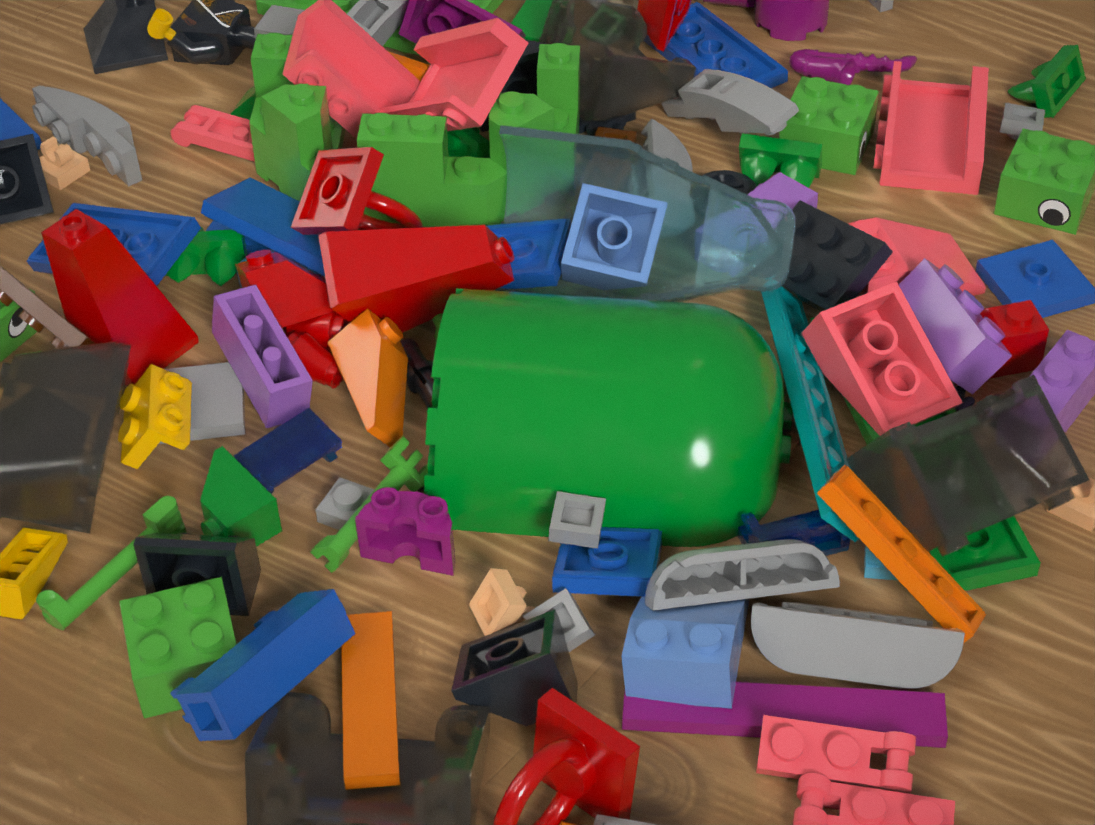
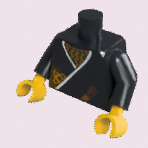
(205, 31)

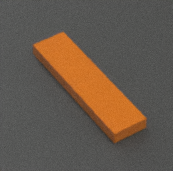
(901, 552)
(370, 703)

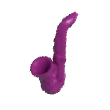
(843, 67)

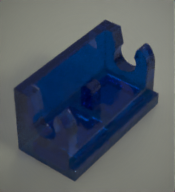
(289, 449)
(804, 527)

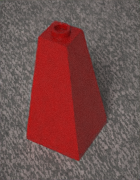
(410, 270)
(112, 296)

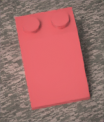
(910, 247)
(881, 360)

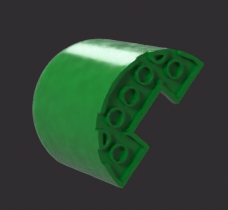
(608, 399)

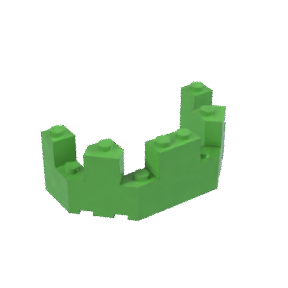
(295, 123)

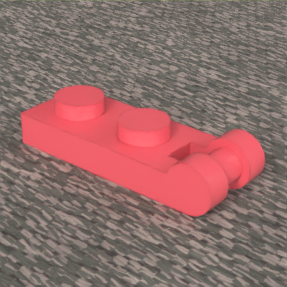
(215, 131)
(838, 752)
(866, 805)

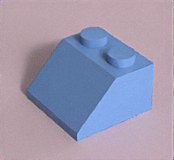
(612, 239)

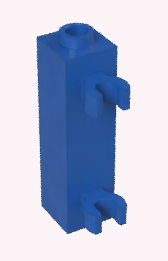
(264, 665)

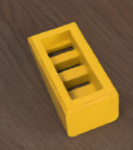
(26, 572)

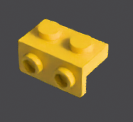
(154, 412)

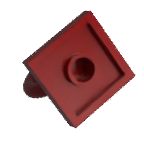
(340, 192)
(578, 759)

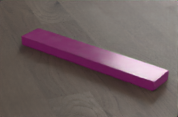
(867, 709)

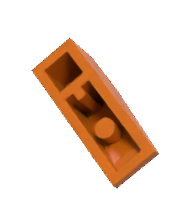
(374, 373)

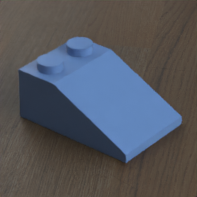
(685, 653)

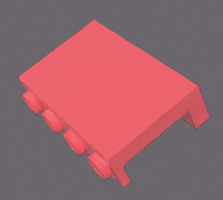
(352, 65)
(464, 72)
(932, 133)

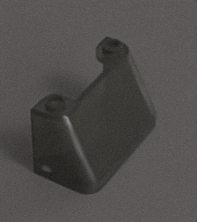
(612, 68)
(58, 431)
(972, 467)
(299, 775)

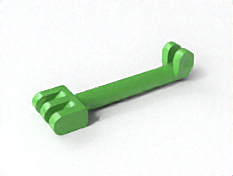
(401, 473)
(60, 613)

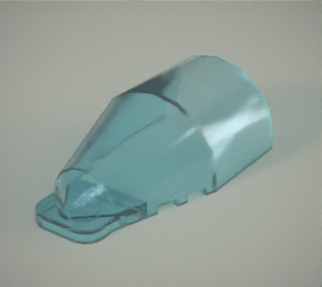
(710, 234)

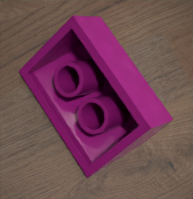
(435, 16)

